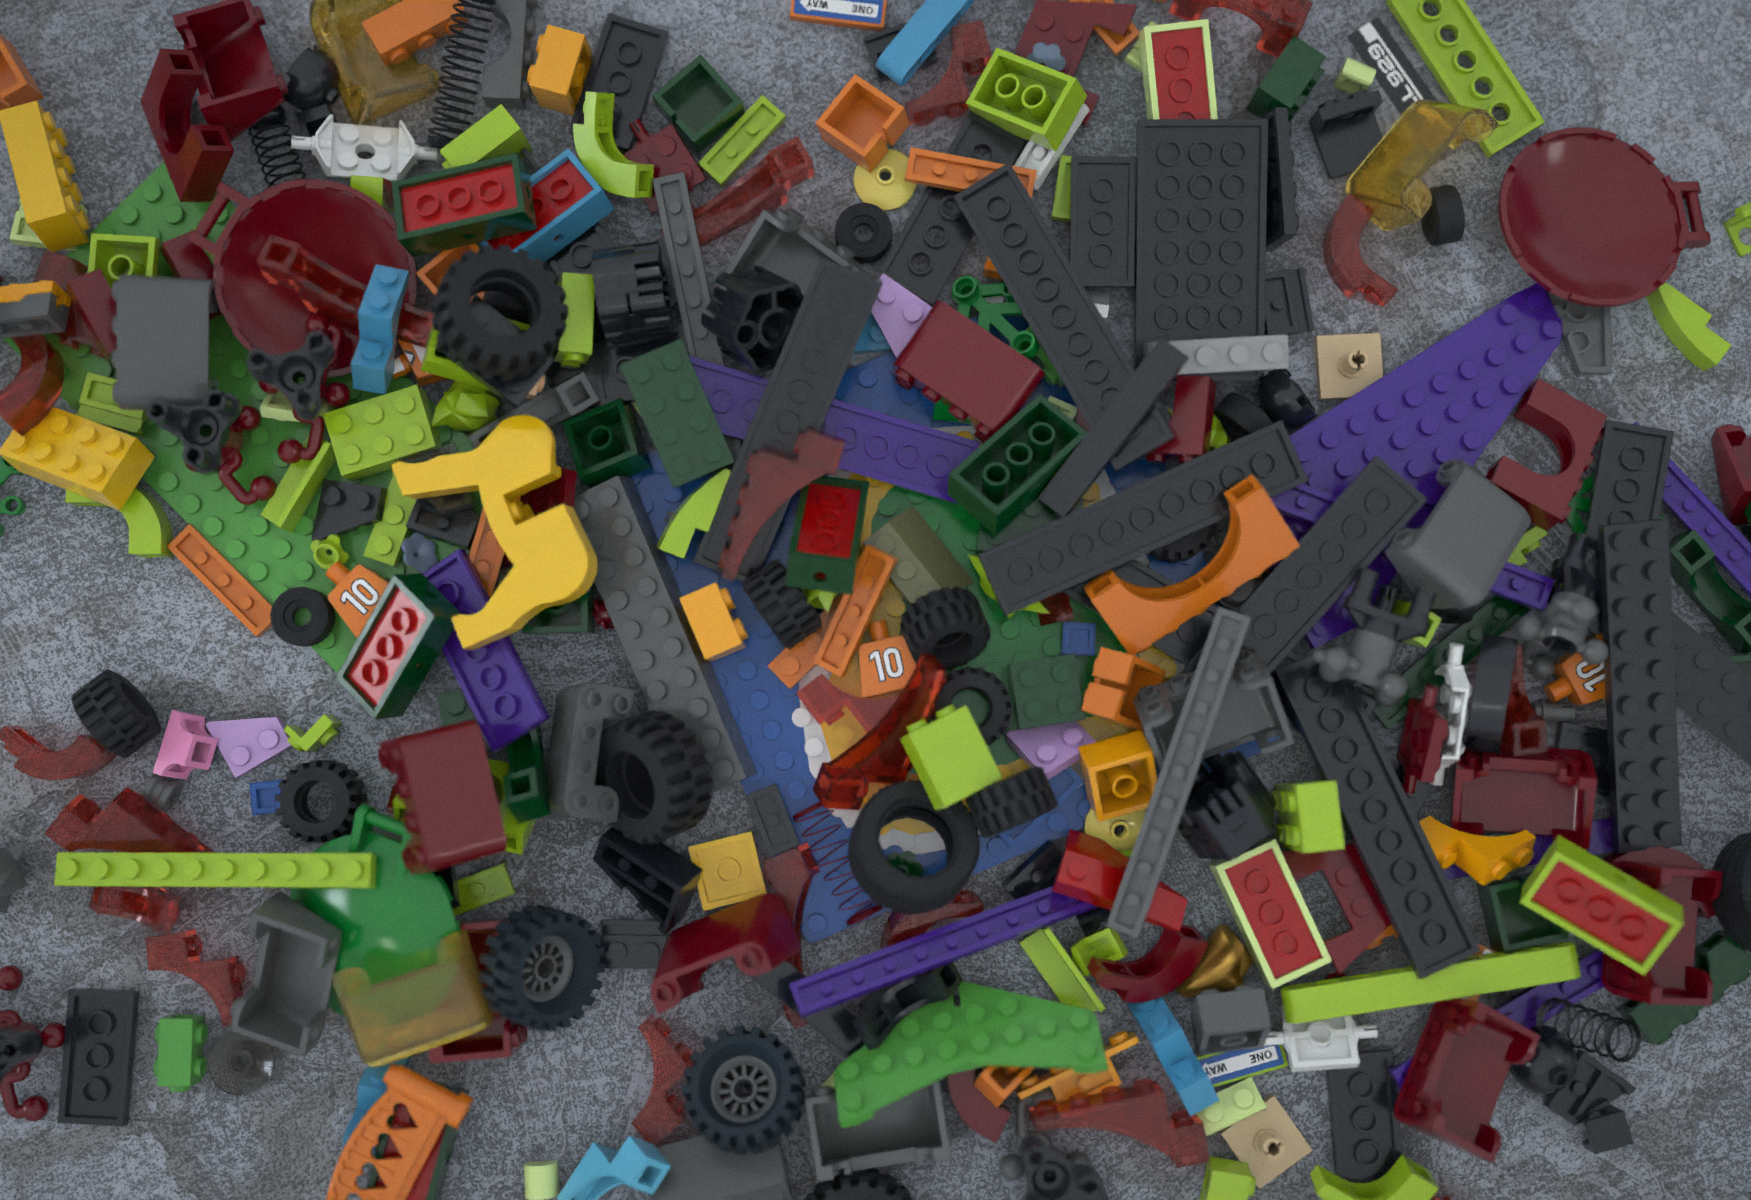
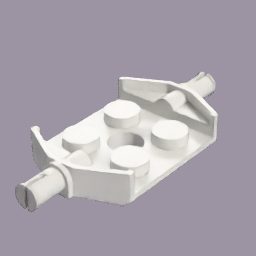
(339, 143)
(1454, 709)

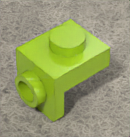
(321, 733)
(1099, 944)

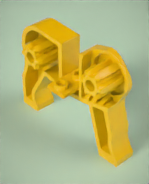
(548, 550)

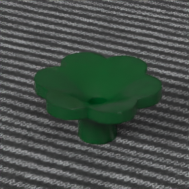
(906, 861)

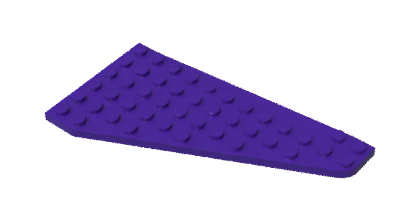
(1427, 413)

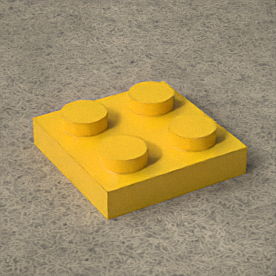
(729, 870)

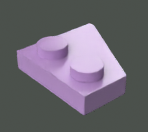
(898, 313)
(249, 742)
(1050, 745)

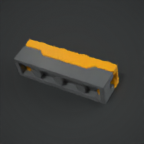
(33, 309)

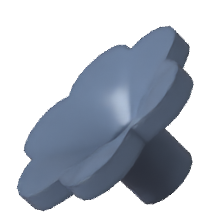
(1048, 55)
(419, 552)

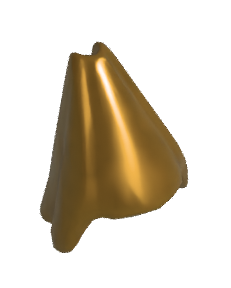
(1221, 966)

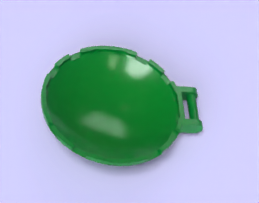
(386, 926)

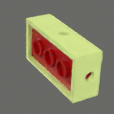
(1178, 71)
(1270, 913)

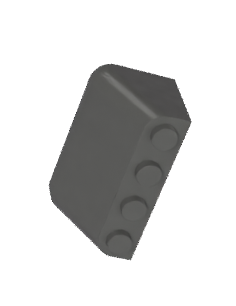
(709, 1173)

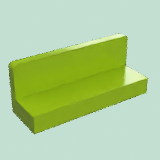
(299, 488)
(1059, 970)

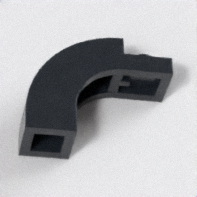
(1491, 693)
(890, 1004)

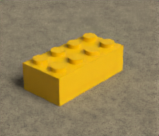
(44, 176)
(80, 457)

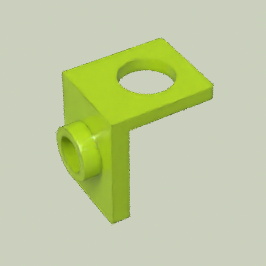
(1734, 225)

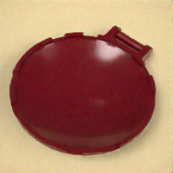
(1596, 217)
(329, 222)

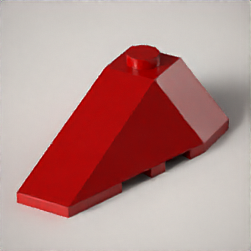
(1093, 874)

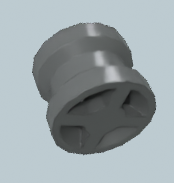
(162, 791)

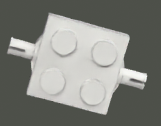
(1321, 1043)

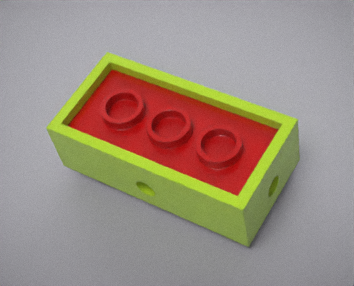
(1602, 905)

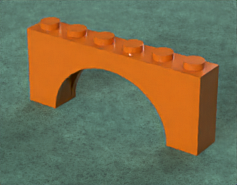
(1253, 543)

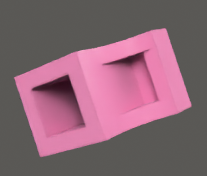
(185, 746)

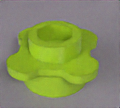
(321, 555)

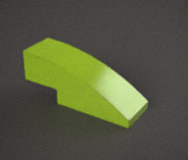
(1686, 328)
(694, 513)

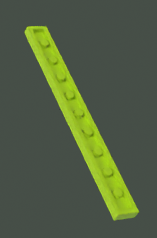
(216, 870)

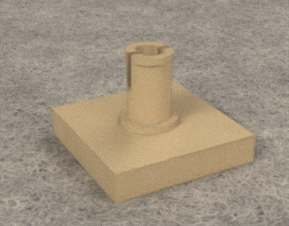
(1346, 364)
(1267, 1142)

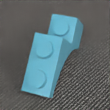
(603, 1168)

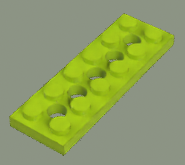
(1486, 66)

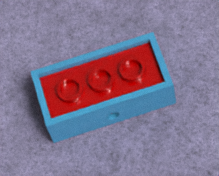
(564, 205)

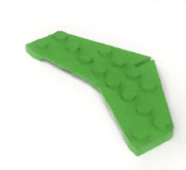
(946, 1039)

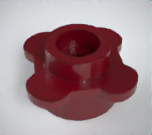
(601, 615)

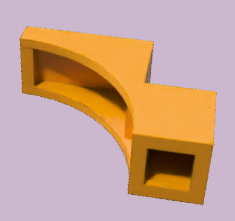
(1479, 856)

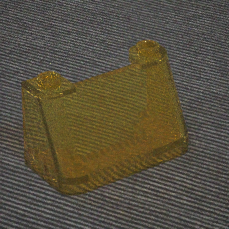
(365, 83)
(1393, 169)
(416, 1007)

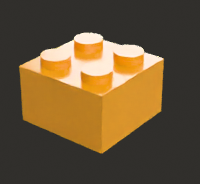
(560, 69)
(713, 621)
(1118, 774)

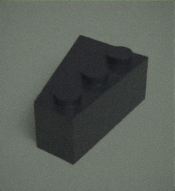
(652, 874)

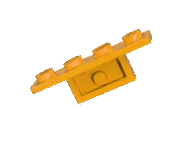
(1066, 1082)

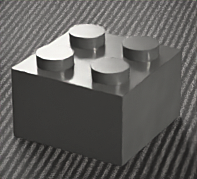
(1230, 1020)

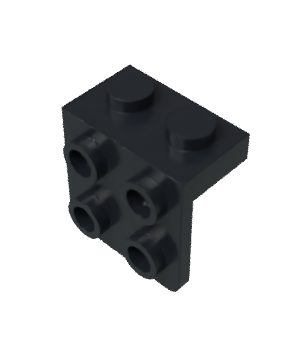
(1346, 131)

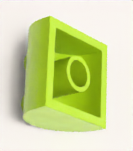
(123, 255)

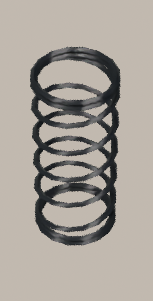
(1607, 1035)

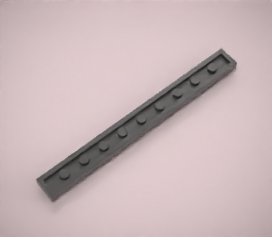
(689, 273)
(1178, 772)

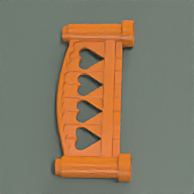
(430, 1109)

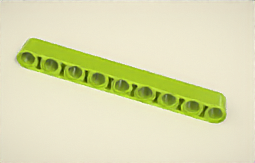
(1401, 987)

